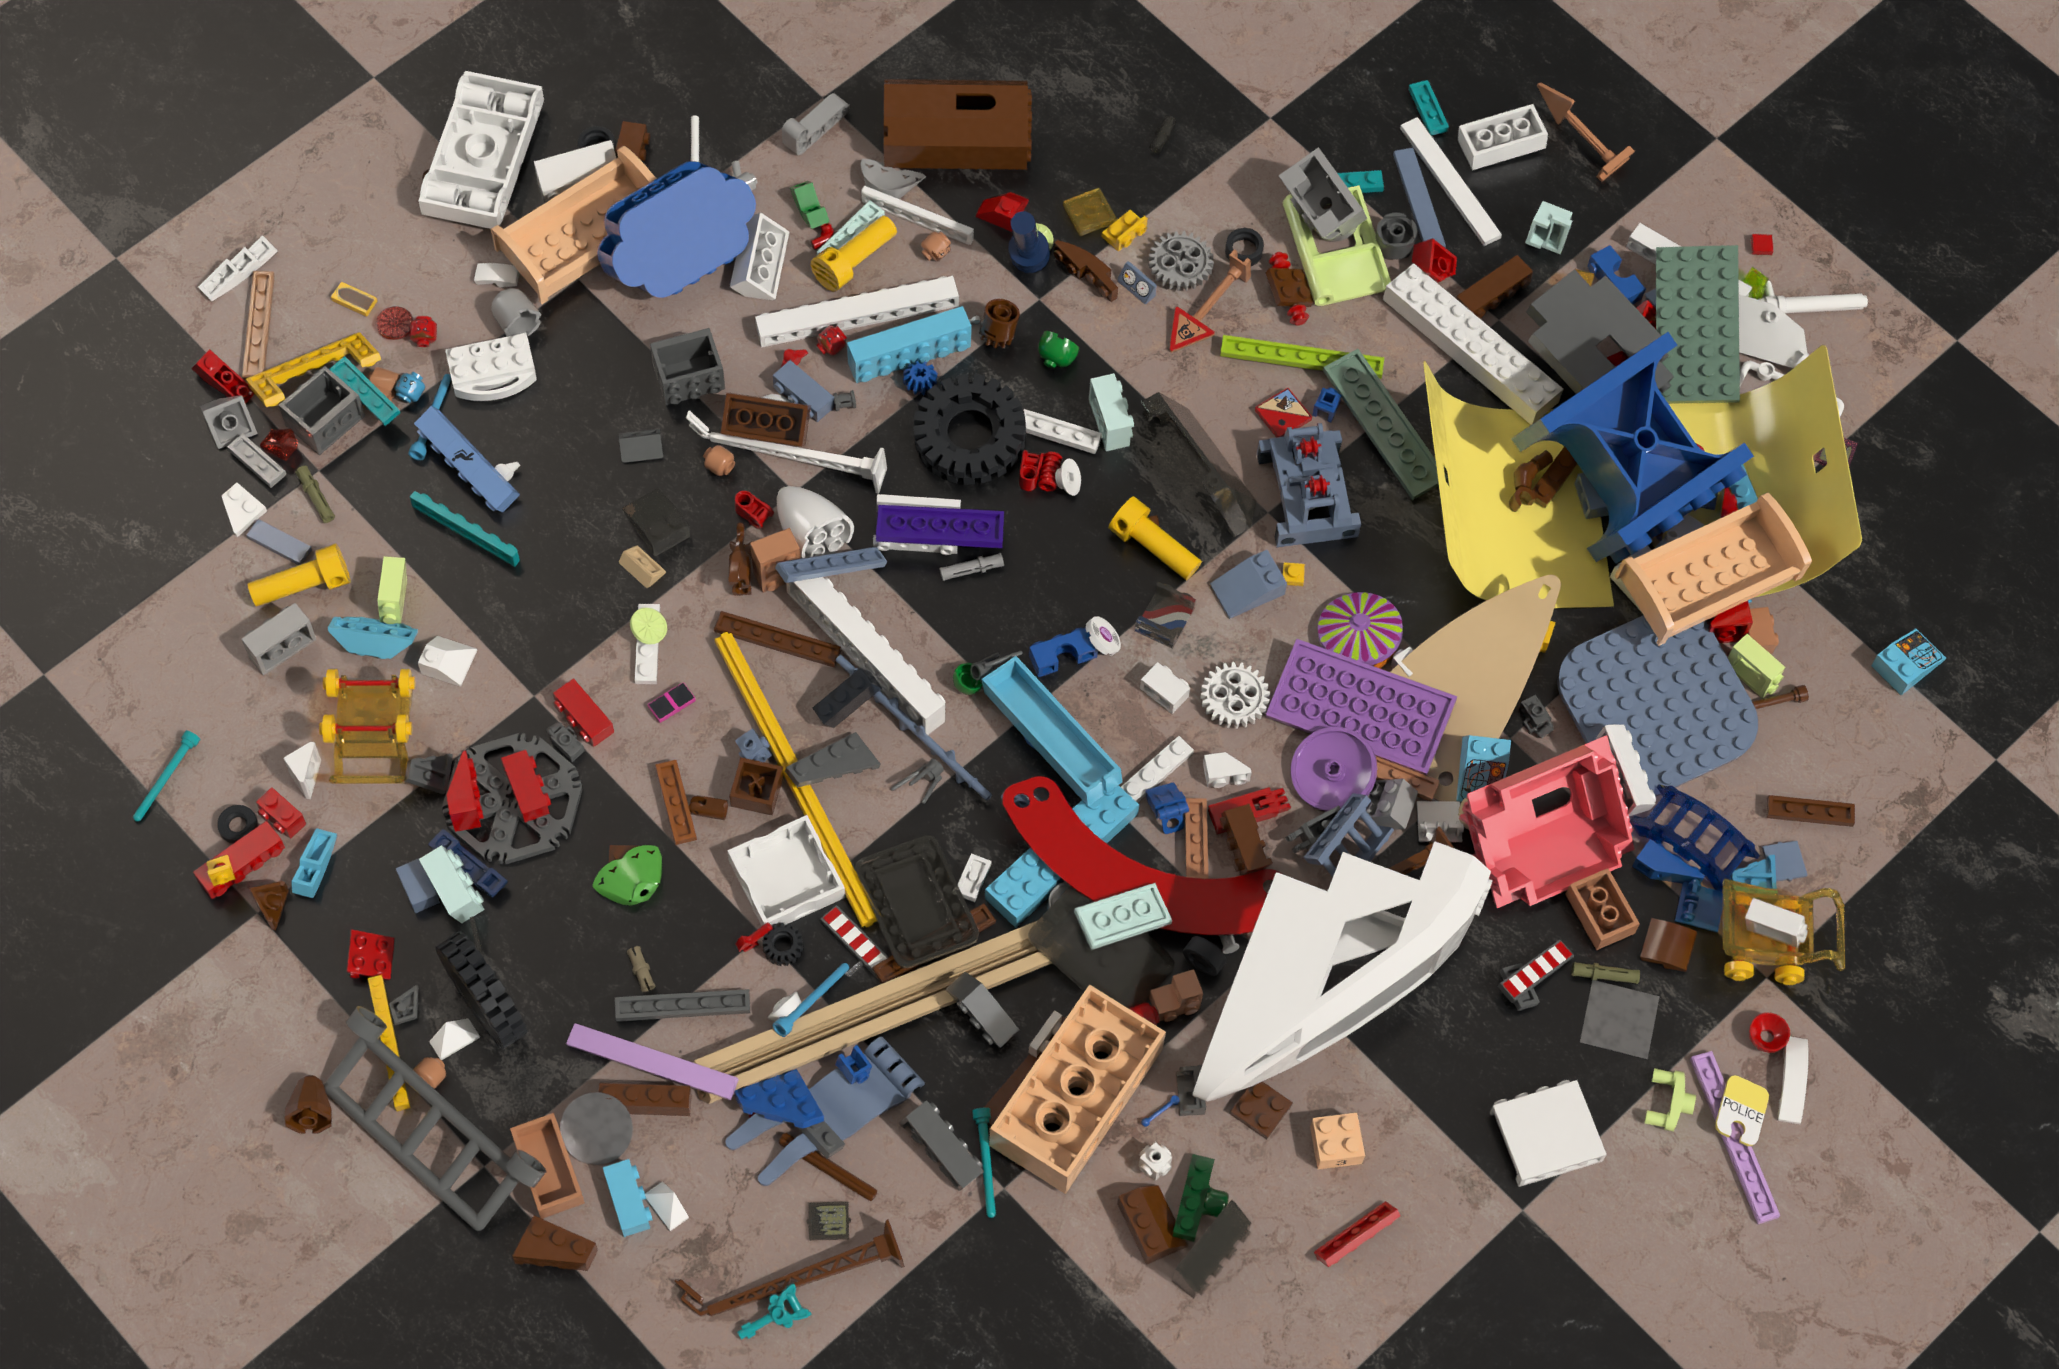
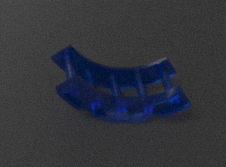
(1686, 846)

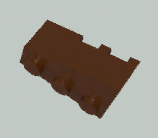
(1244, 840)
(554, 1246)

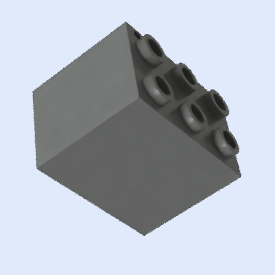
(687, 366)
(322, 410)

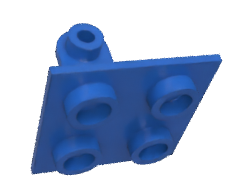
(1699, 906)

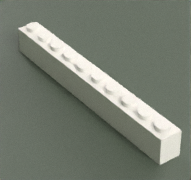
(857, 310)

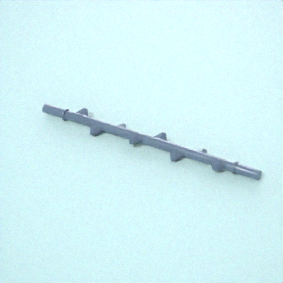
(906, 723)

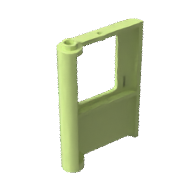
(1342, 272)

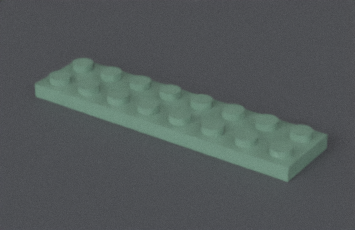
(1384, 423)

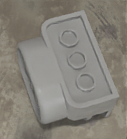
(1313, 186)

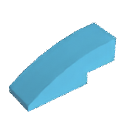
(313, 863)

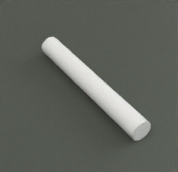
(695, 138)

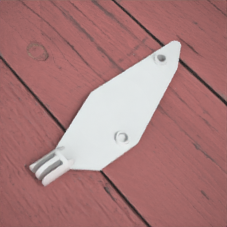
(1769, 333)

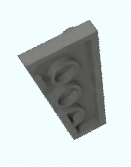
(834, 761)

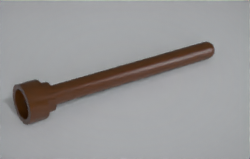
(1798, 694)

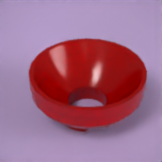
(1775, 1025)

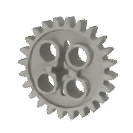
(1181, 260)

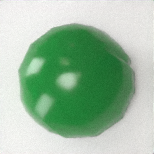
(964, 681)

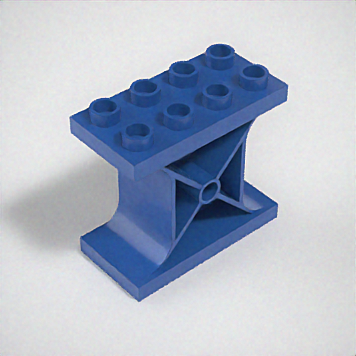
(1636, 453)

